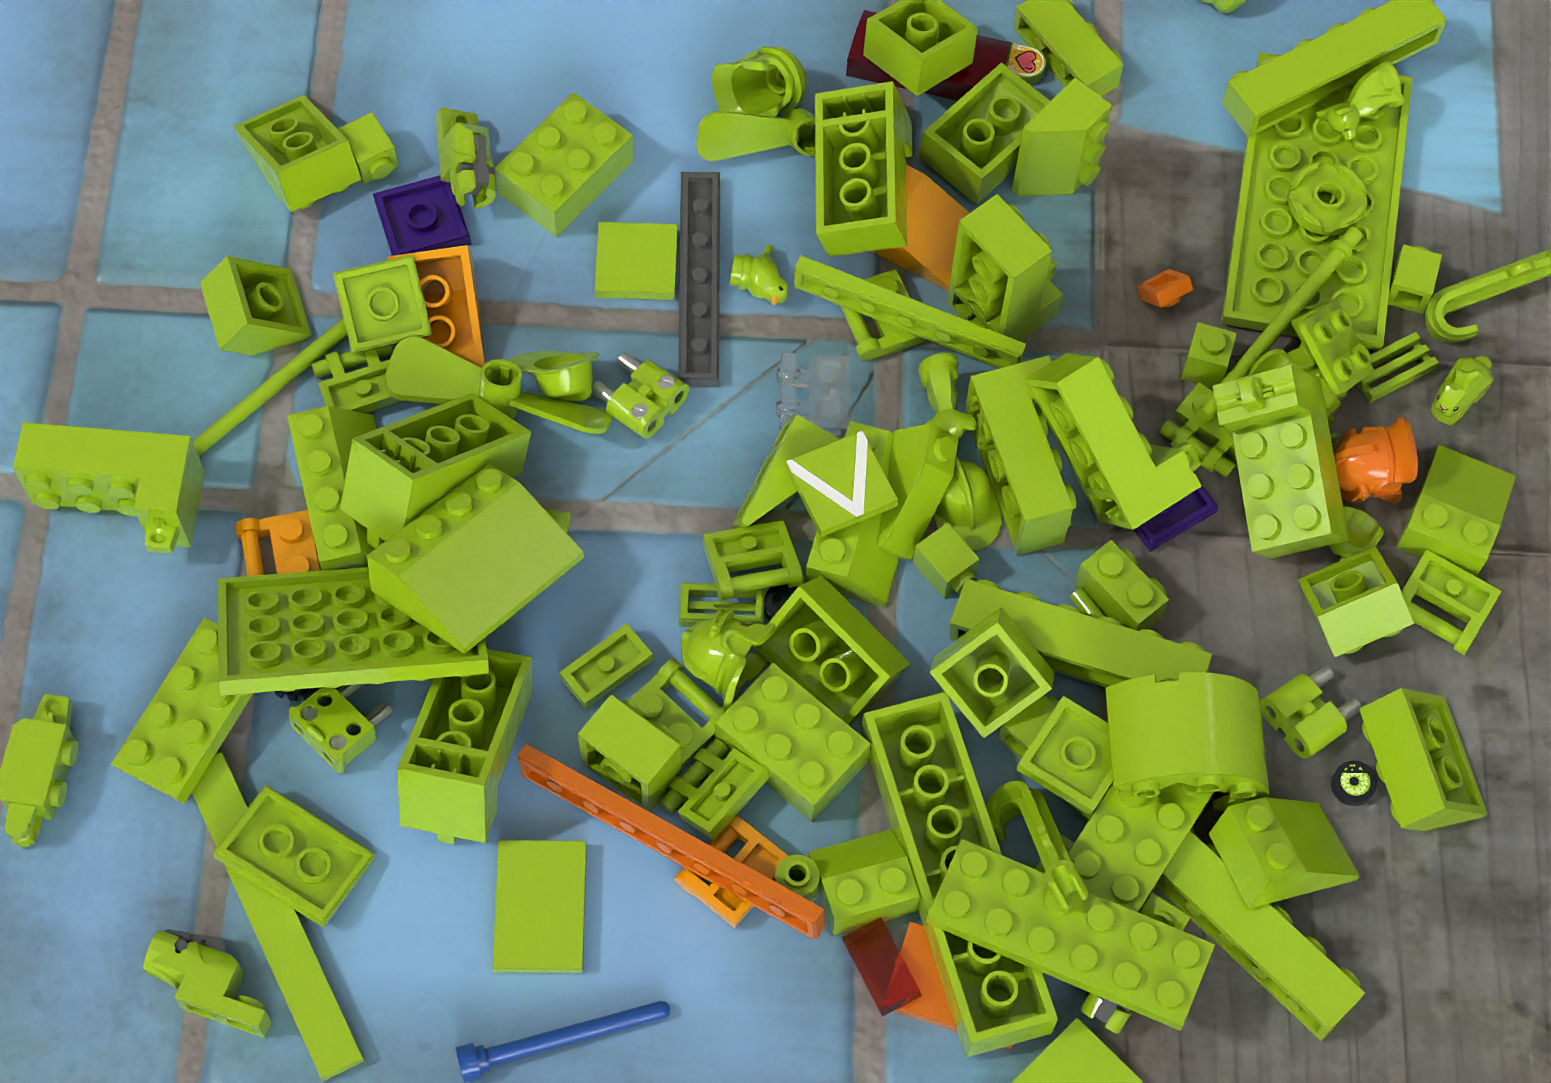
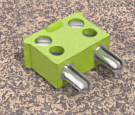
(330, 721)

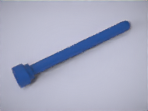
(478, 1060)

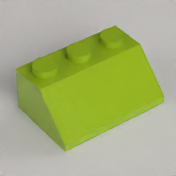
(1063, 143)
(832, 650)
(1421, 760)

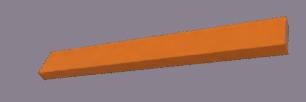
(672, 842)

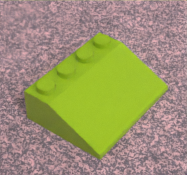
(472, 559)

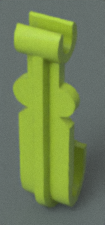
(1480, 289)
(1018, 799)

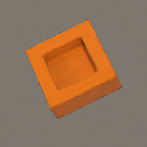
(1165, 288)

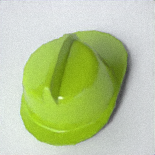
(560, 373)
(970, 506)

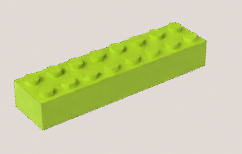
(931, 807)

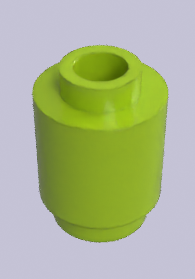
(801, 868)

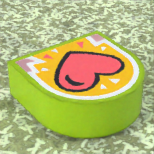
(1026, 62)

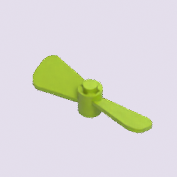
(736, 134)
(434, 375)

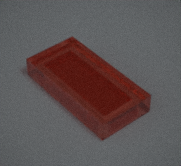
(881, 967)

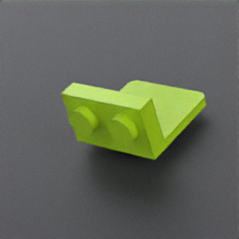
(1334, 345)

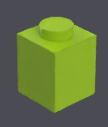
(371, 148)
(1413, 278)
(1208, 355)
(946, 560)

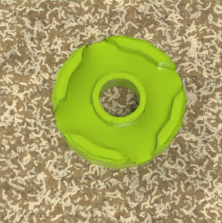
(1324, 217)

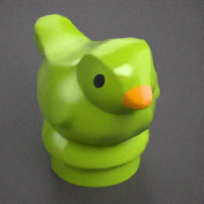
(759, 276)

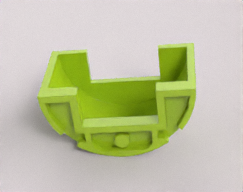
(1188, 732)

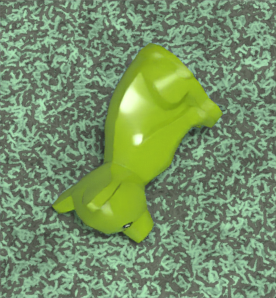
(1371, 92)
(938, 377)

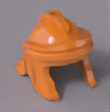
(1376, 462)

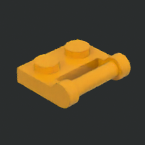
(290, 538)
(757, 854)

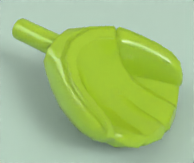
(1362, 533)

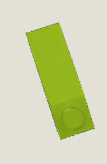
(919, 475)
(773, 480)

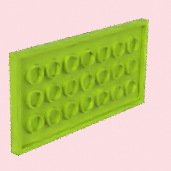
(1277, 255)

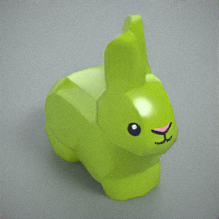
(1462, 388)

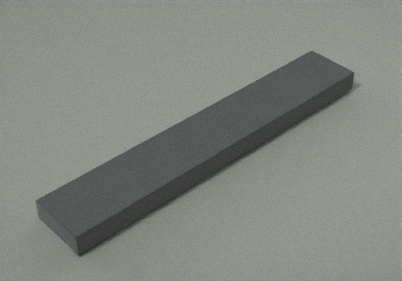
(699, 279)

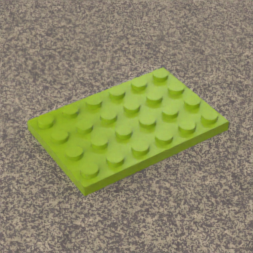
(325, 633)

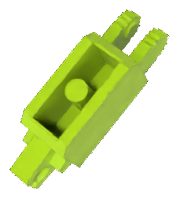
(36, 768)

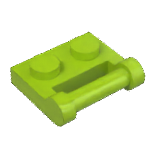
(891, 338)
(749, 549)
(1453, 592)
(664, 711)

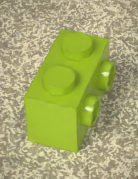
(1121, 588)

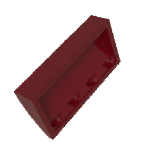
(987, 56)

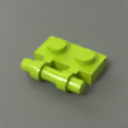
(357, 390)
(1186, 413)
(721, 795)

